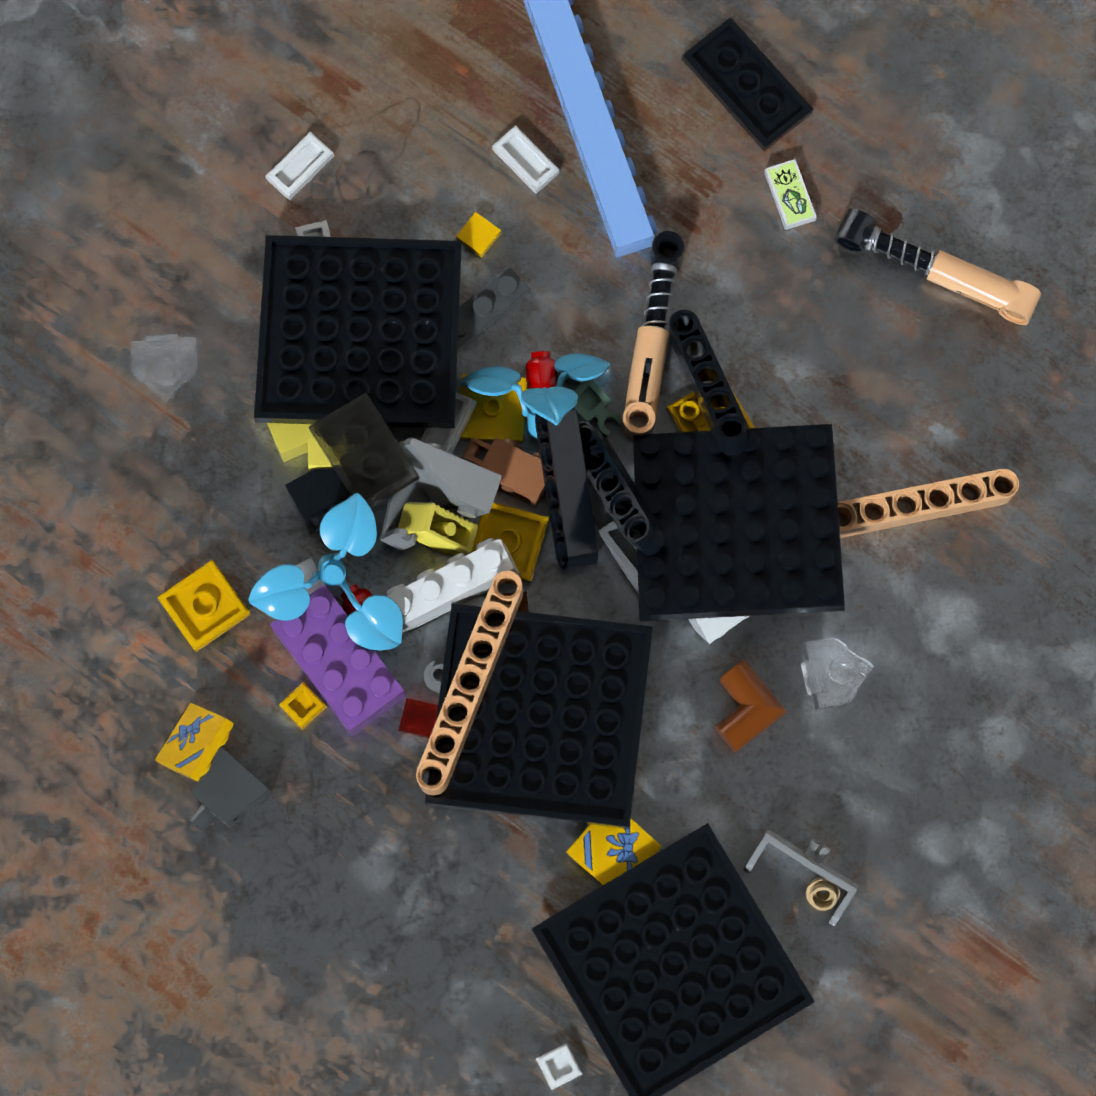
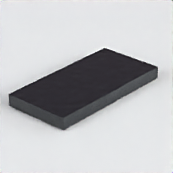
(747, 84)

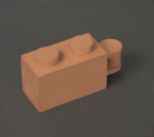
(519, 470)

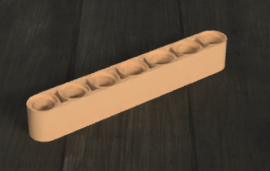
(922, 507)
(470, 665)

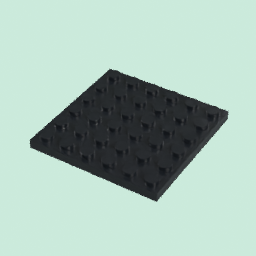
(356, 322)
(740, 528)
(554, 722)
(672, 965)

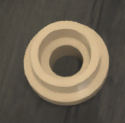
(822, 901)

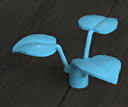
(548, 403)
(345, 528)

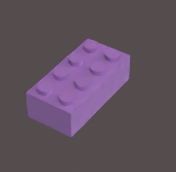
(343, 672)

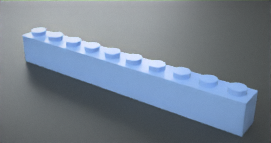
(592, 125)

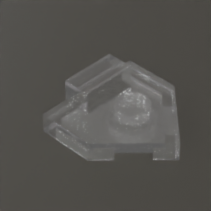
(164, 363)
(832, 672)

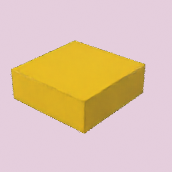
(478, 235)
(302, 705)

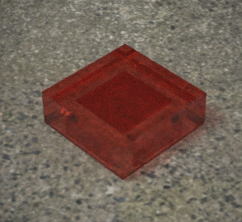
(418, 718)

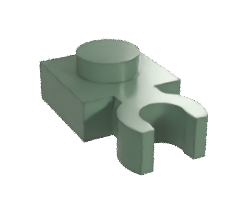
(593, 404)

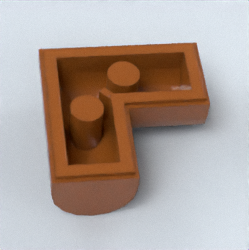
(756, 708)

